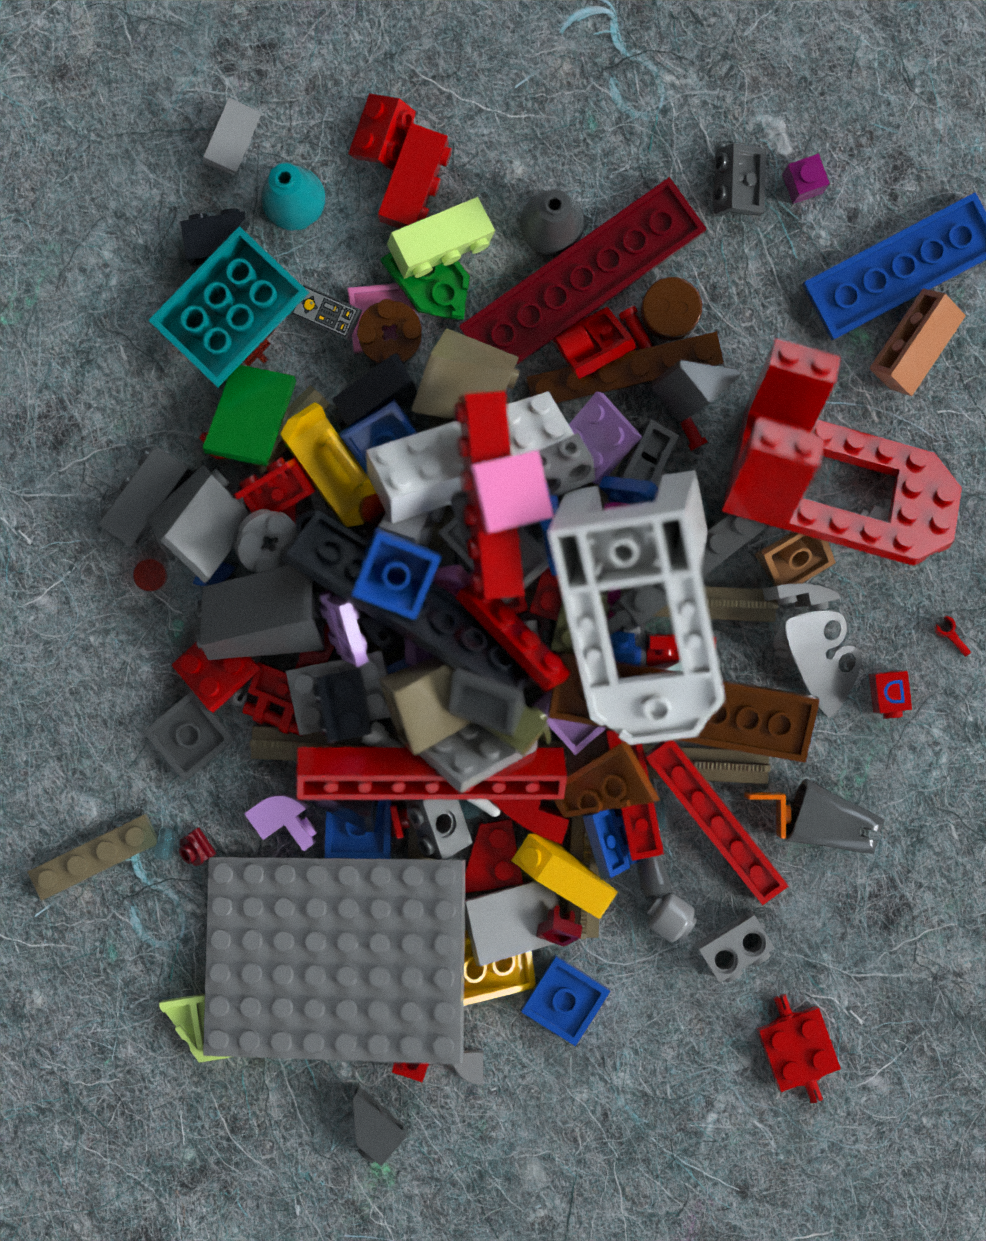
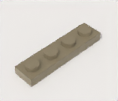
(93, 857)

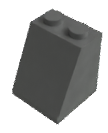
(200, 521)

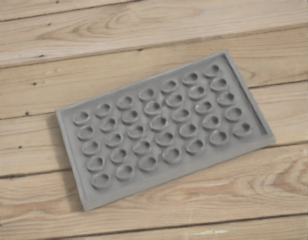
(335, 959)

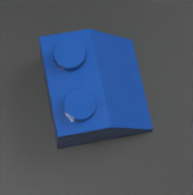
(395, 573)

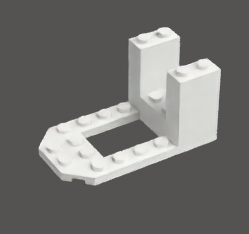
(629, 548)

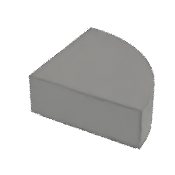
(472, 1066)

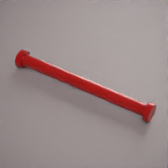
(643, 342)

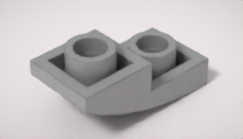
(802, 594)

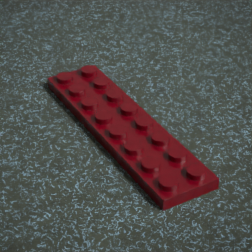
(588, 273)

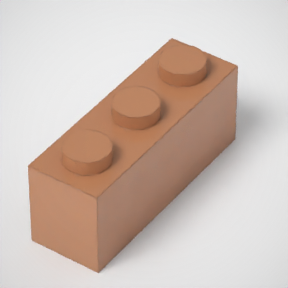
(917, 341)

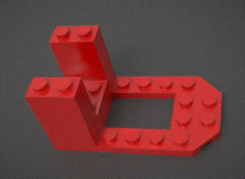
(783, 449)

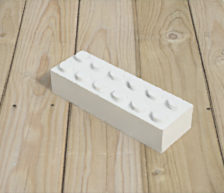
(426, 468)

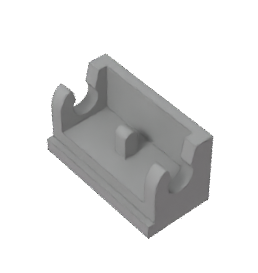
(231, 137)

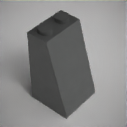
(261, 615)

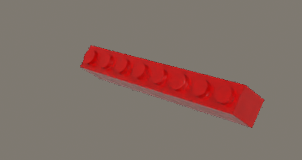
(401, 775)

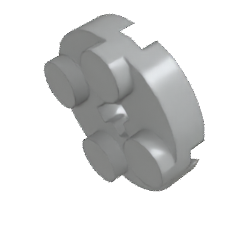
(250, 535)

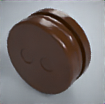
(671, 308)

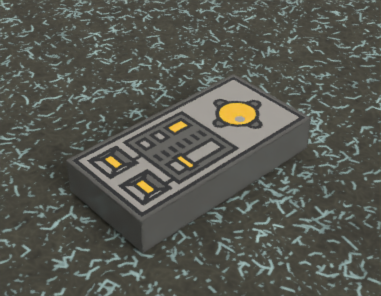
(328, 313)

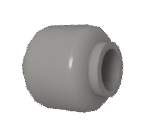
(671, 917)

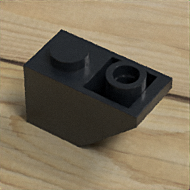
(206, 234)

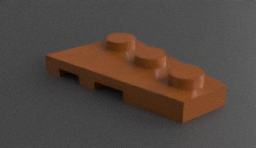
(607, 784)

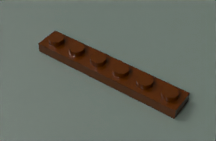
(628, 371)

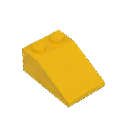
(496, 978)

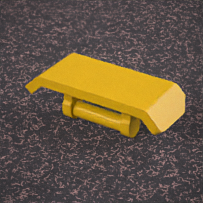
(327, 463)

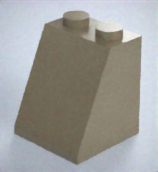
(462, 367)
(420, 703)

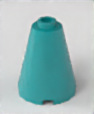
(292, 197)

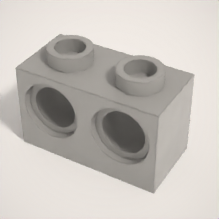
(567, 465)
(731, 939)

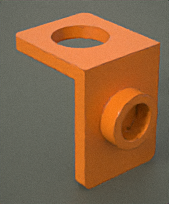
(783, 811)

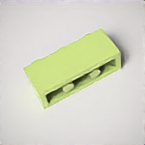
(441, 238)

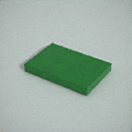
(249, 415)

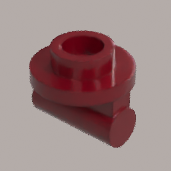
(195, 848)

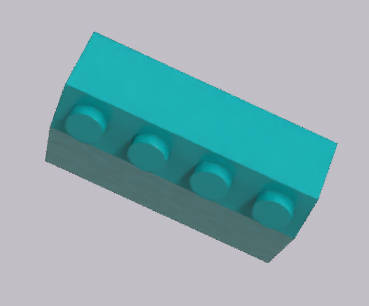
(228, 306)

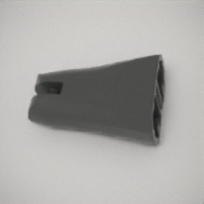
(830, 820)

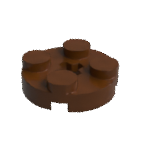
(387, 314)

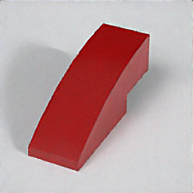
(535, 817)

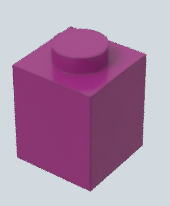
(805, 178)

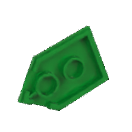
(436, 293)

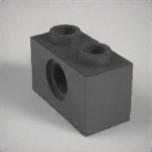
(447, 835)

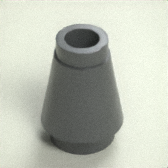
(653, 876)

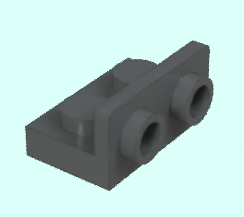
(739, 180)

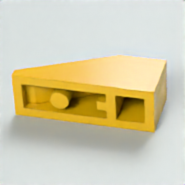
(564, 874)

